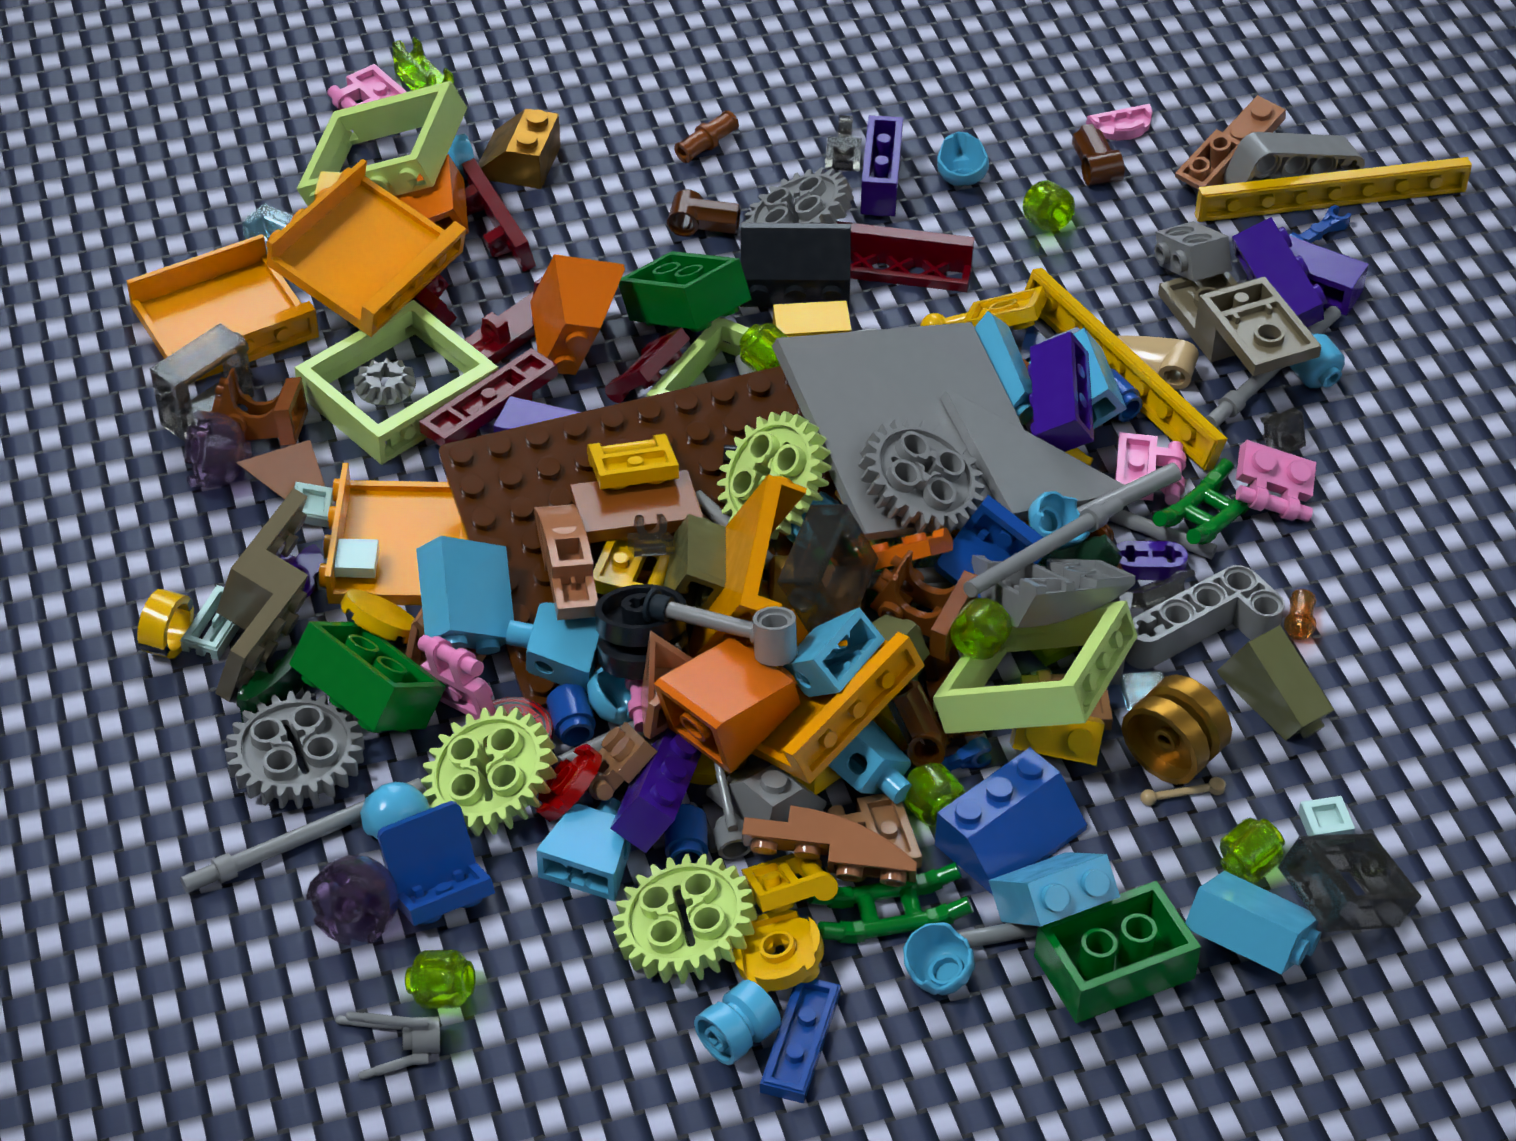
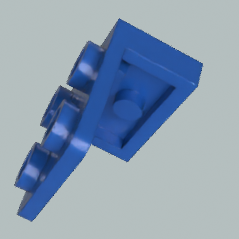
(990, 533)
(433, 864)

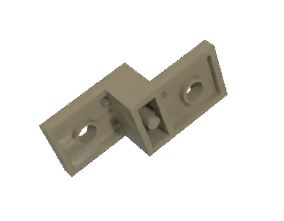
(1240, 321)
(263, 594)

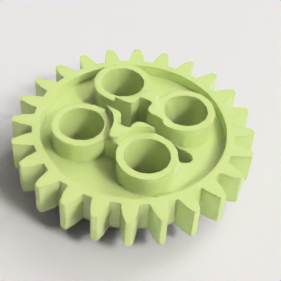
(777, 447)
(519, 765)
(652, 926)

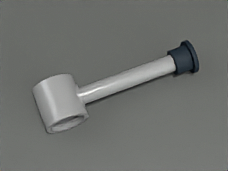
(771, 631)

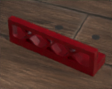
(908, 249)

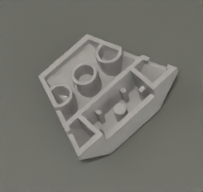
(1055, 591)

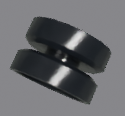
(625, 633)

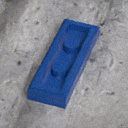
(800, 1040)

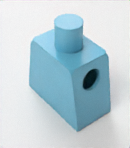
(557, 648)
(825, 666)
(874, 764)
(585, 851)

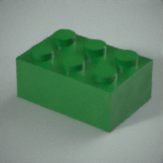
(685, 290)
(366, 676)
(1117, 952)

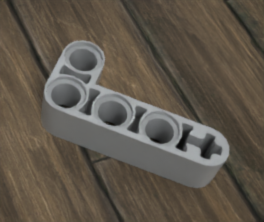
(1289, 155)
(1223, 599)

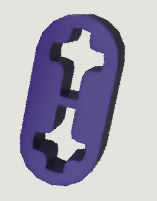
(1151, 557)

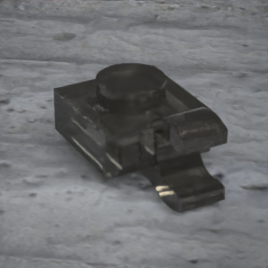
(843, 151)
(1160, 590)

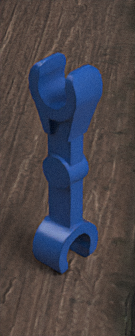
(1330, 223)
(972, 755)

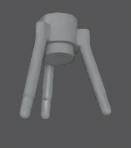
(727, 834)
(418, 1035)

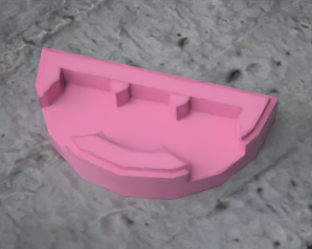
(1123, 123)

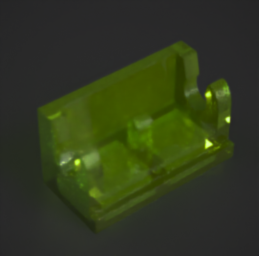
(416, 68)

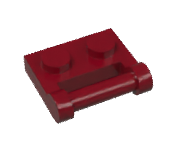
(646, 369)

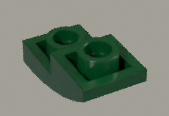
(264, 685)

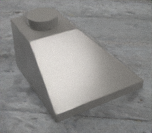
(766, 792)

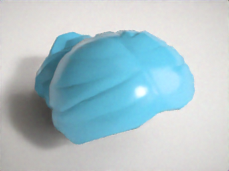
(962, 159)

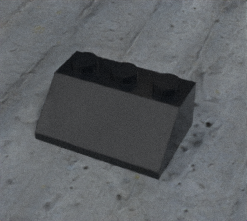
(796, 262)

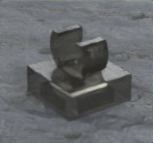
(1284, 430)
(653, 541)

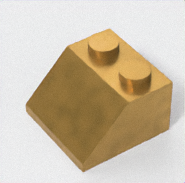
(523, 149)

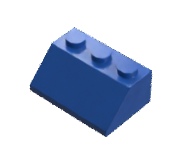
(1009, 819)

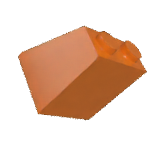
(572, 307)
(726, 701)

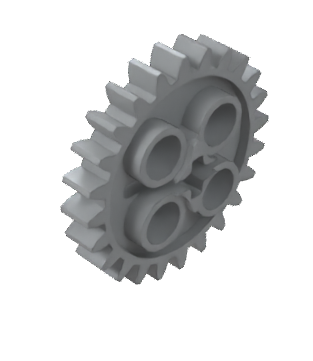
(804, 199)
(921, 476)
(266, 760)

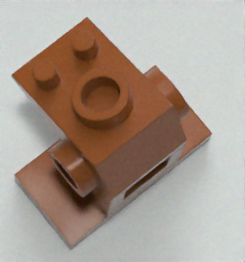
(264, 420)
(904, 586)

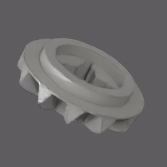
(396, 389)

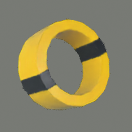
(164, 623)

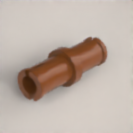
(706, 136)

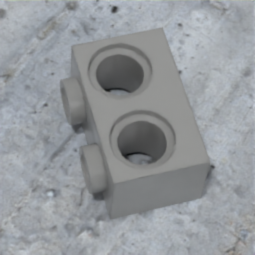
(1193, 251)

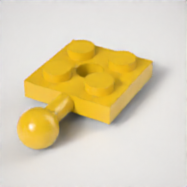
(1015, 309)

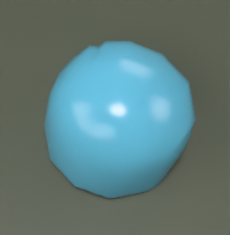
(1052, 512)
(609, 697)
(391, 804)
(938, 958)

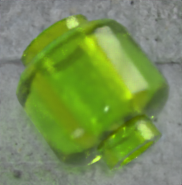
(1048, 206)
(757, 346)
(981, 628)
(931, 791)
(1252, 849)
(440, 979)

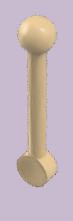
(1215, 786)

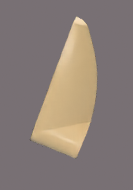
(1168, 357)

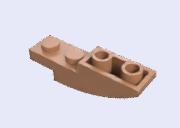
(1212, 158)
(567, 560)
(850, 847)

